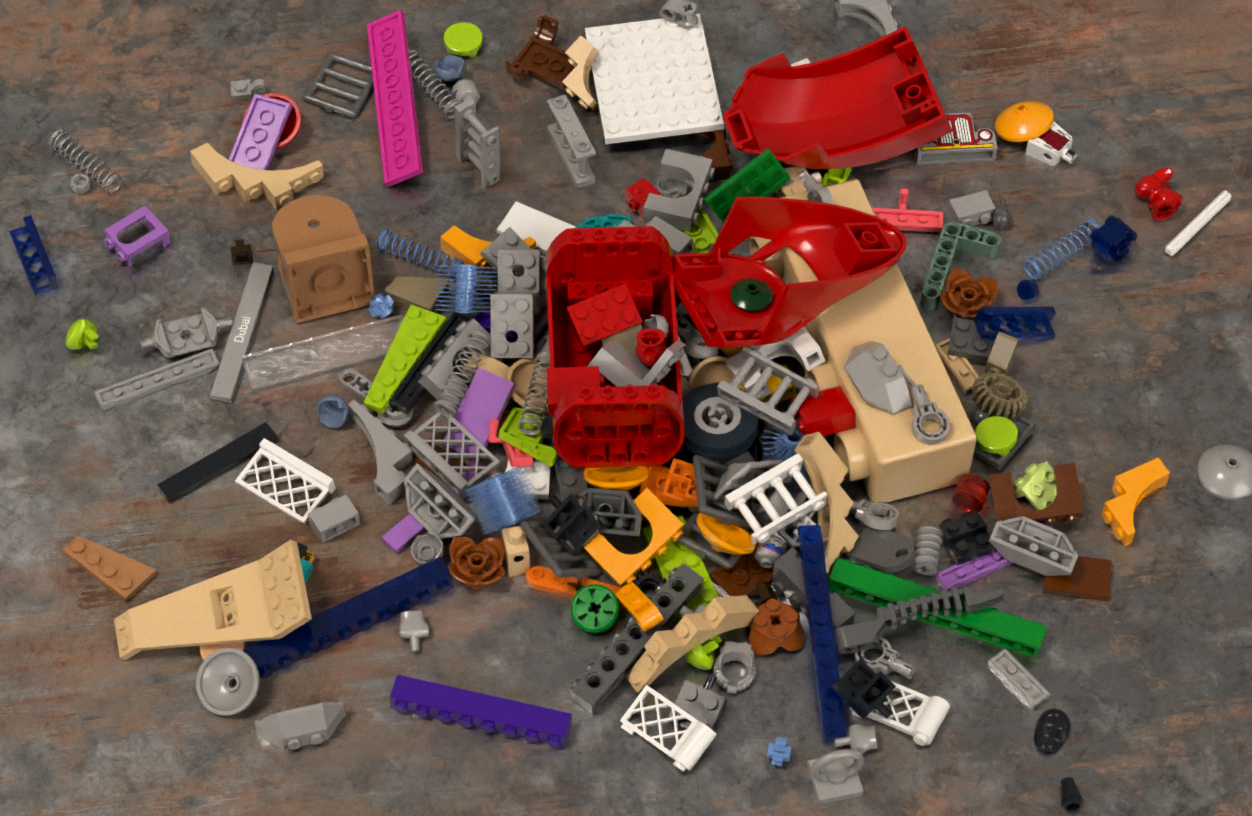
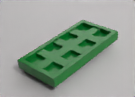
(756, 179)

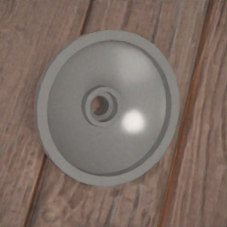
(1222, 478)
(216, 679)

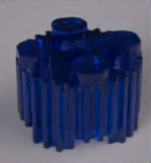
(1112, 239)

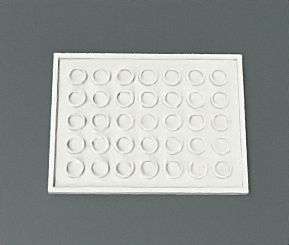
(653, 80)

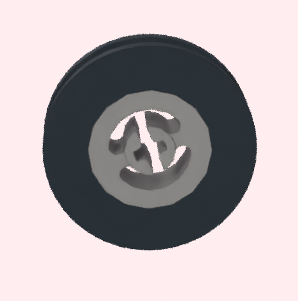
(717, 438)

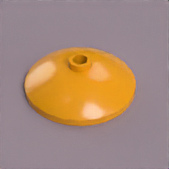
(1024, 121)
(616, 477)
(723, 537)

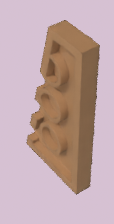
(110, 568)

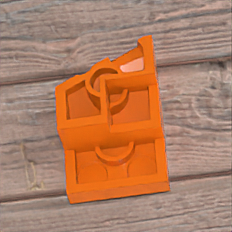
(672, 485)

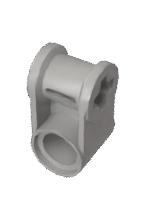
(679, 11)

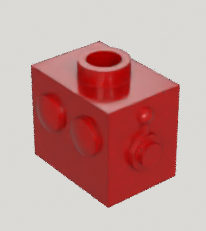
(637, 195)

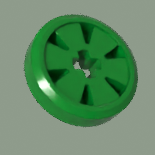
(590, 621)

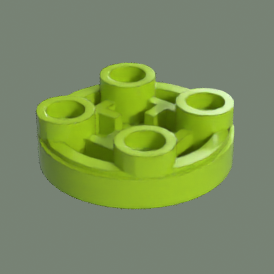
(463, 39)
(996, 435)

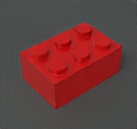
(603, 316)

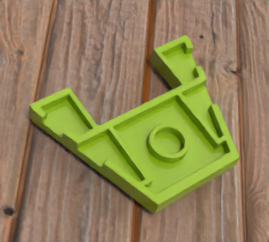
(527, 443)

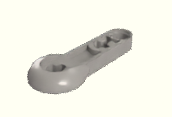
(693, 341)
(390, 419)

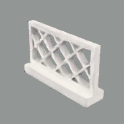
(299, 470)

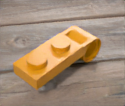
(639, 606)

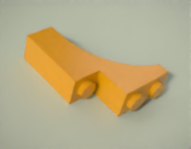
(468, 248)
(1130, 490)

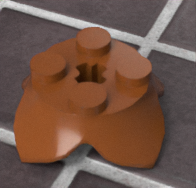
(967, 296)
(476, 563)
(767, 637)

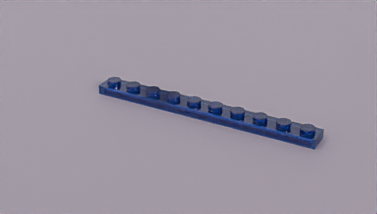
(821, 631)

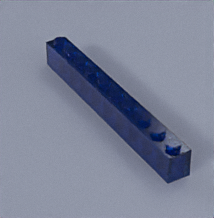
(352, 617)

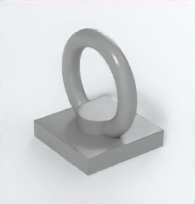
(836, 775)

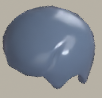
(450, 68)
(332, 411)

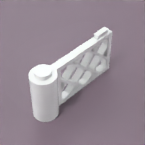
(924, 723)
(688, 747)

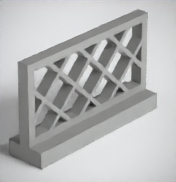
(441, 467)

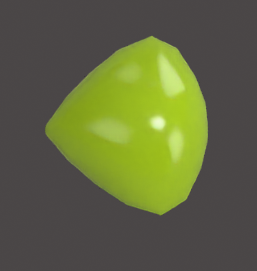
(82, 334)
(703, 654)

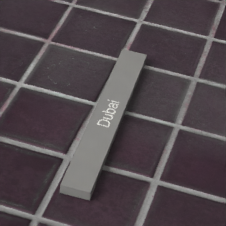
(241, 332)

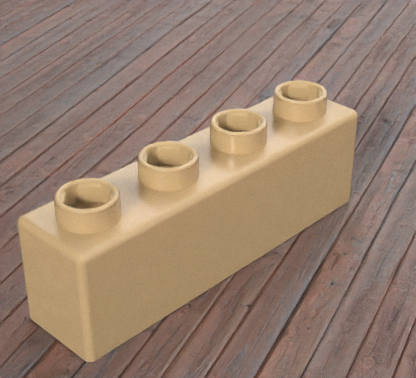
(882, 444)

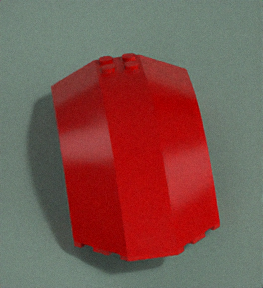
(839, 108)

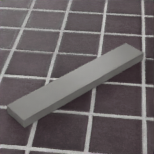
(157, 379)

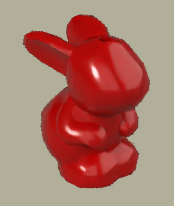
(1156, 190)
(651, 347)

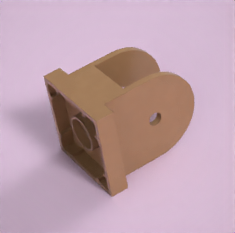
(322, 266)

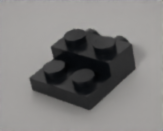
(966, 537)

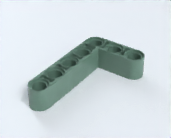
(952, 238)

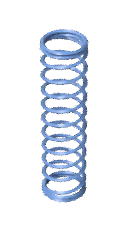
(387, 239)
(1039, 271)

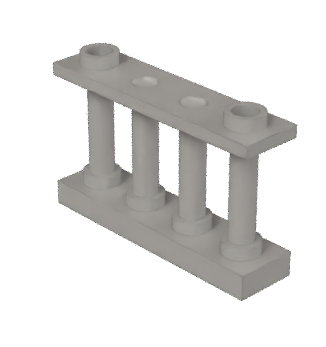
(470, 132)
(571, 141)
(767, 410)

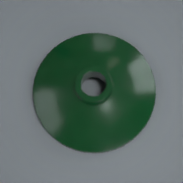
(751, 294)

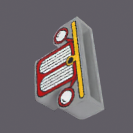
(960, 145)

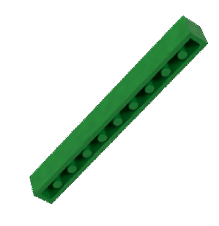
(984, 625)

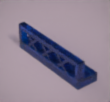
(43, 260)
(1014, 317)

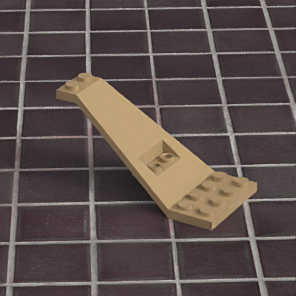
(238, 606)

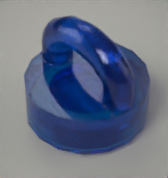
(1027, 289)

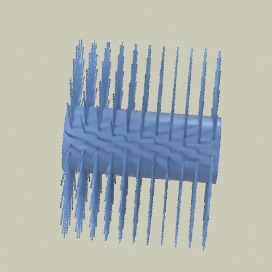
(465, 288)
(787, 447)
(503, 499)

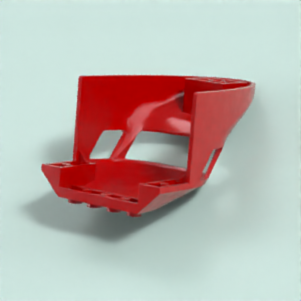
(836, 242)

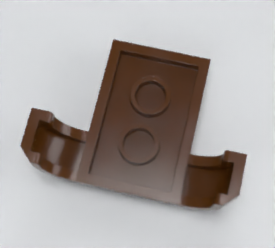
(540, 57)

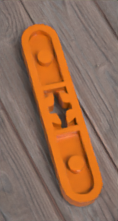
(545, 580)

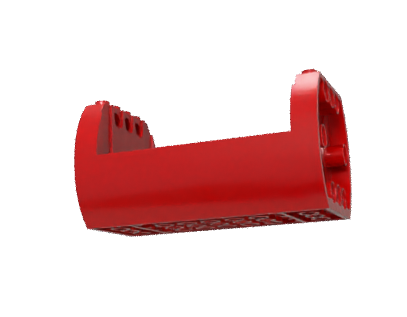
(612, 422)

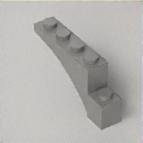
(389, 452)

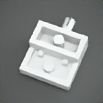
(539, 477)

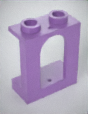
(156, 229)

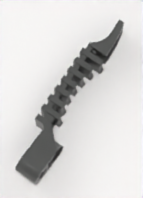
(865, 634)

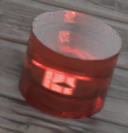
(970, 493)

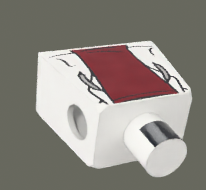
(1052, 146)

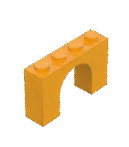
(624, 567)

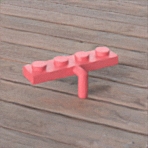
(910, 219)
(515, 456)

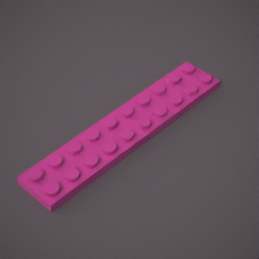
(394, 98)

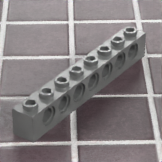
(592, 698)

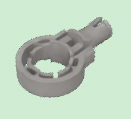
(816, 191)
(926, 411)
(867, 510)
(888, 661)

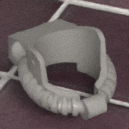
(735, 652)

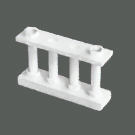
(774, 478)

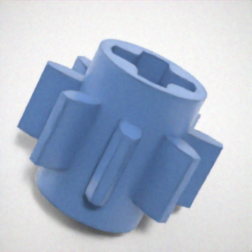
(381, 305)
(779, 751)

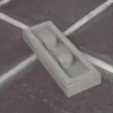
(1019, 679)

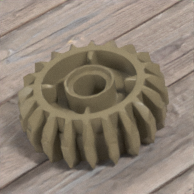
(999, 395)

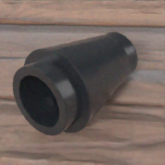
(1070, 795)

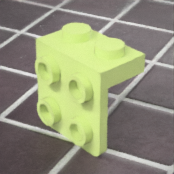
(1037, 485)

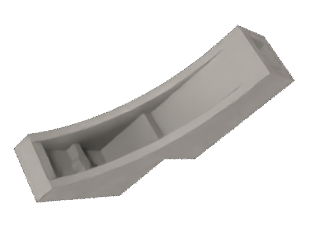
(679, 241)

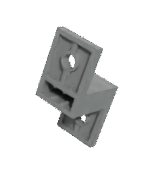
(515, 304)
(625, 368)

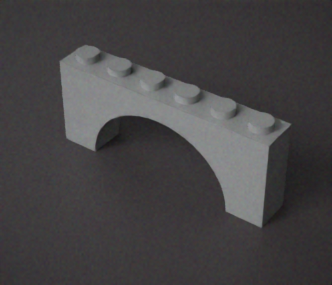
(874, 12)

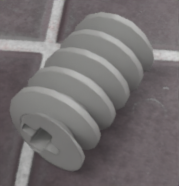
(927, 551)

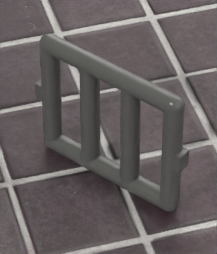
(326, 70)
(703, 494)
(701, 550)
(551, 558)

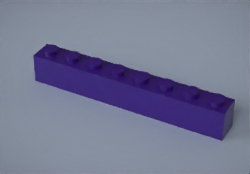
(480, 711)

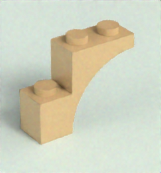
(581, 57)

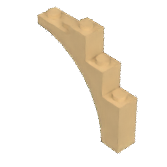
(249, 182)
(826, 474)
(692, 630)

